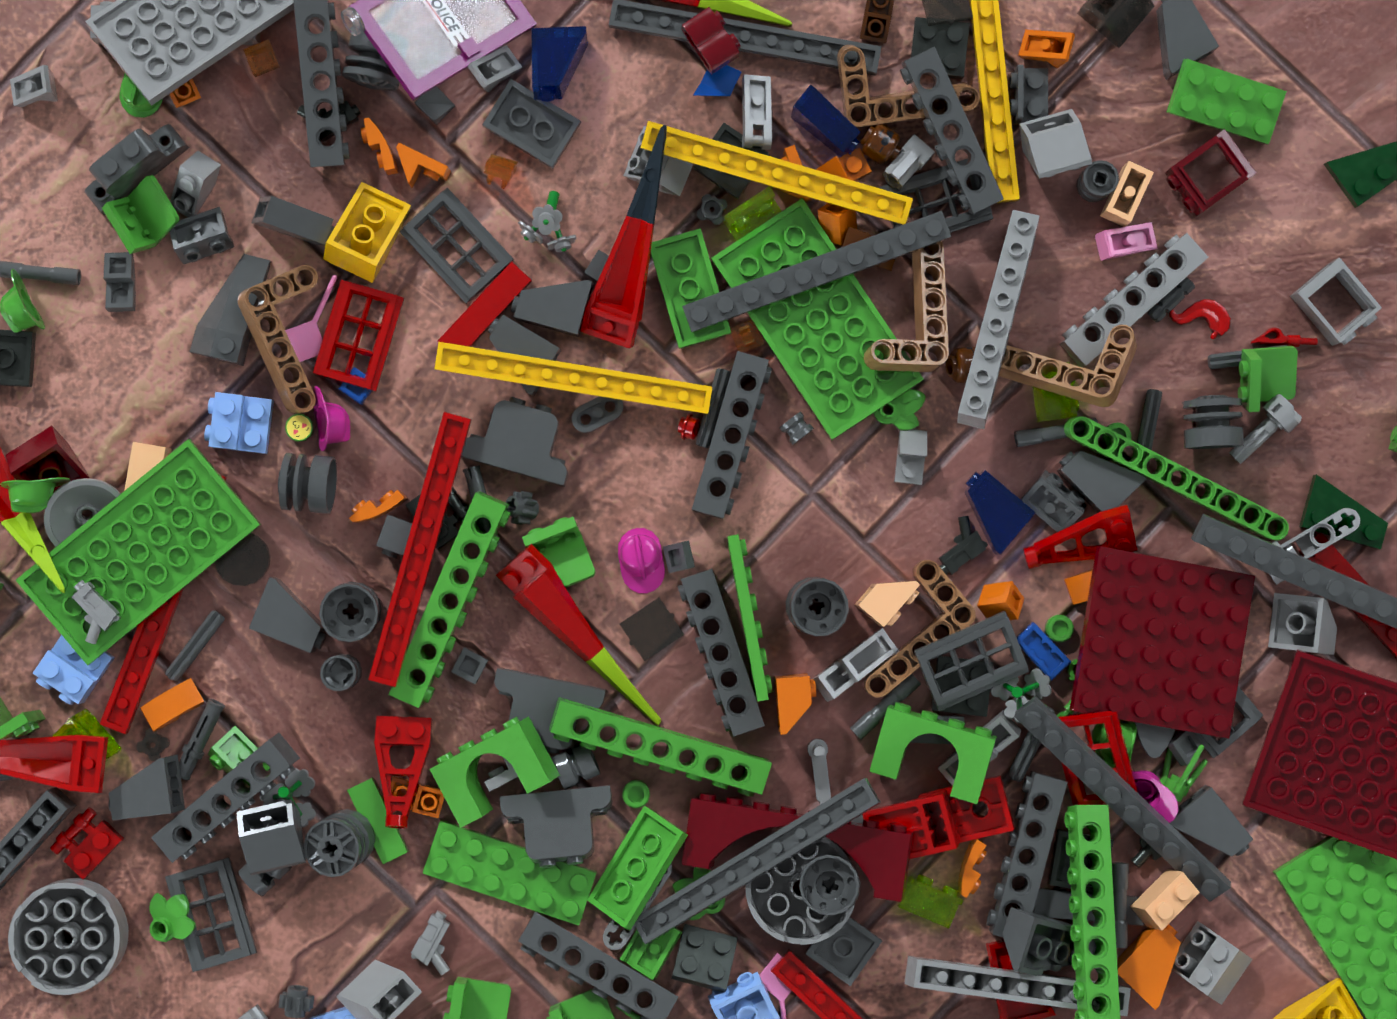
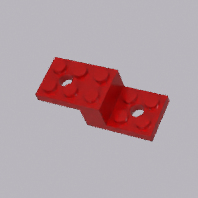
(944, 821)

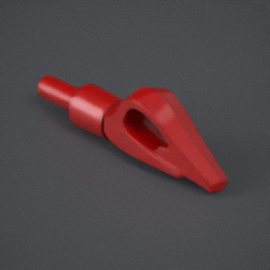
(1281, 339)

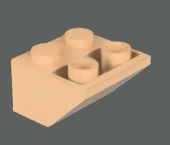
(885, 599)

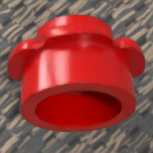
(689, 427)

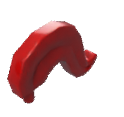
(1210, 310)

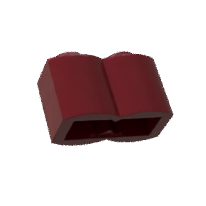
(711, 40)

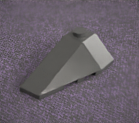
(222, 329)
(1038, 942)

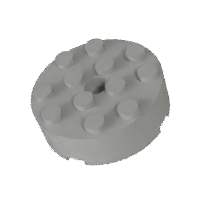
(784, 911)
(93, 920)

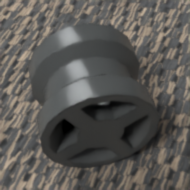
(796, 428)

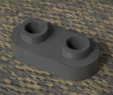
(597, 412)

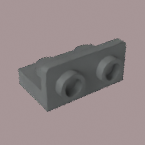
(1030, 93)
(201, 236)
(1054, 501)

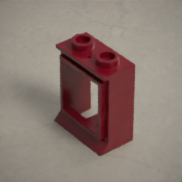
(1192, 197)

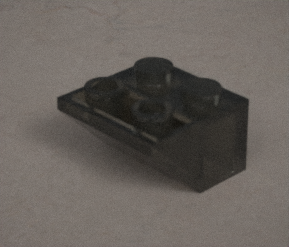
(1115, 18)

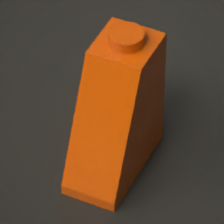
(1149, 963)

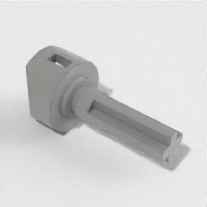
(1280, 415)

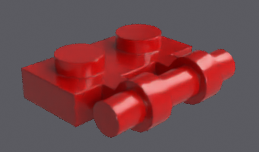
(93, 849)

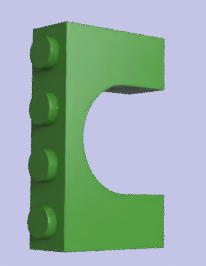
(516, 743)
(972, 747)

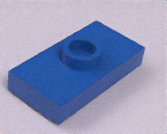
(1042, 651)

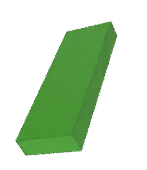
(371, 804)

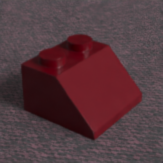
(45, 457)

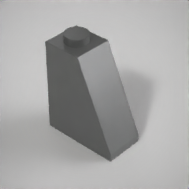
(1182, 35)
(292, 220)
(554, 306)
(515, 339)
(1098, 480)
(287, 618)
(149, 792)
(1212, 822)

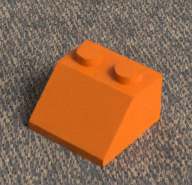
(792, 699)

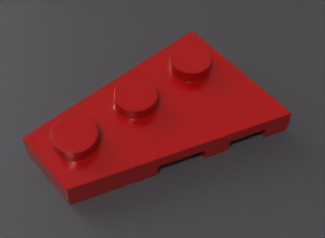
(1008, 1009)

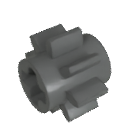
(522, 507)
(296, 1001)

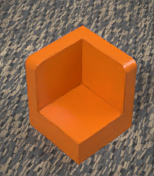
(836, 221)
(1000, 598)

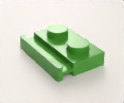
(650, 957)

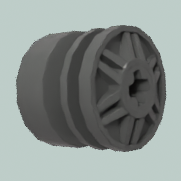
(368, 67)
(1213, 423)
(301, 483)
(829, 615)
(340, 624)
(353, 839)
(816, 894)

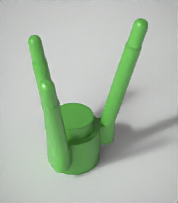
(1180, 785)

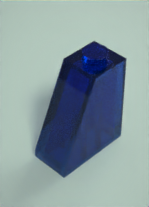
(555, 59)
(825, 122)
(997, 510)

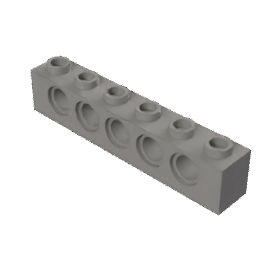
(1189, 257)

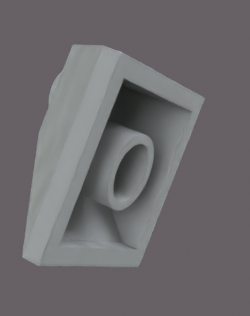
(1302, 624)

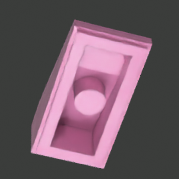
(1125, 241)

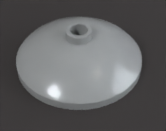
(68, 502)

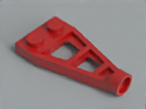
(1117, 530)
(401, 732)

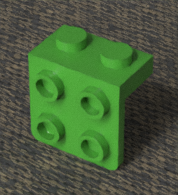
(142, 216)
(1267, 374)
(564, 549)
(21, 724)
(478, 999)
(582, 1006)

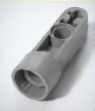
(1310, 546)

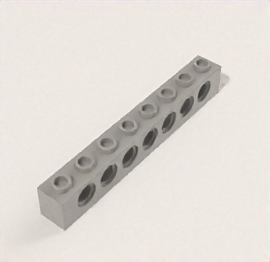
(998, 319)
(998, 983)

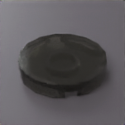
(245, 561)

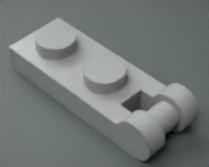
(756, 111)

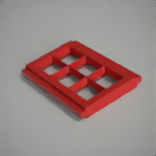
(334, 328)
(1115, 743)

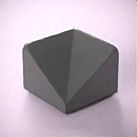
(434, 105)

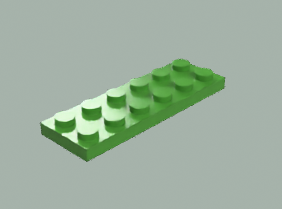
(751, 628)
(508, 873)

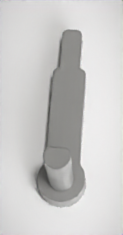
(818, 750)

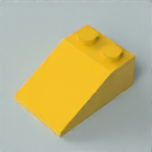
(366, 232)
(1327, 1002)

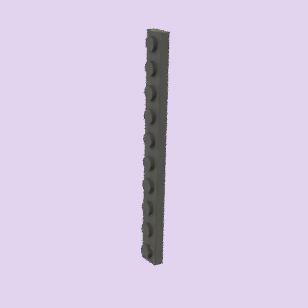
(752, 37)
(817, 271)
(1296, 570)
(1122, 798)
(757, 860)

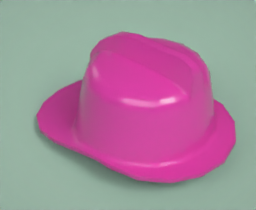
(331, 421)
(641, 560)
(1156, 794)

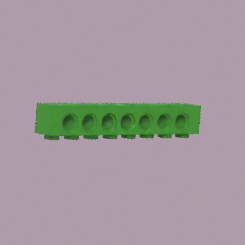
(496, 512)
(750, 782)
(1100, 904)

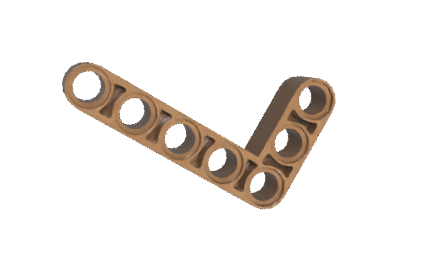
(896, 100)
(924, 316)
(278, 335)
(1068, 372)
(926, 635)

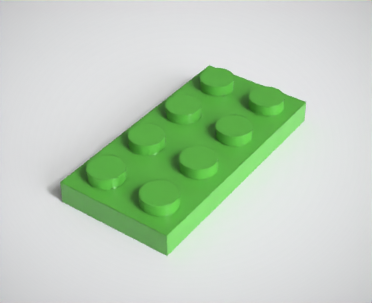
(1226, 101)
(684, 278)
(637, 867)

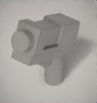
(100, 611)
(428, 944)

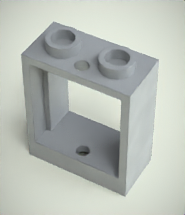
(1353, 286)

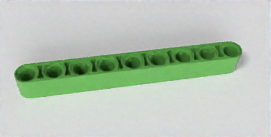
(1188, 482)

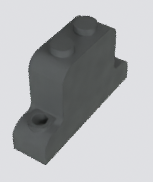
(131, 161)
(520, 442)
(537, 698)
(558, 822)

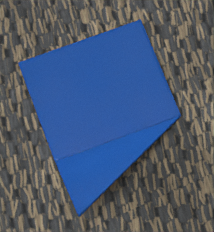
(719, 83)

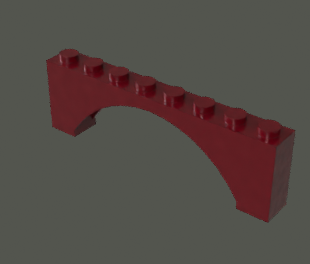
(878, 850)

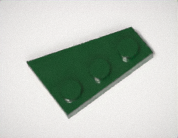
(1365, 172)
(1326, 500)

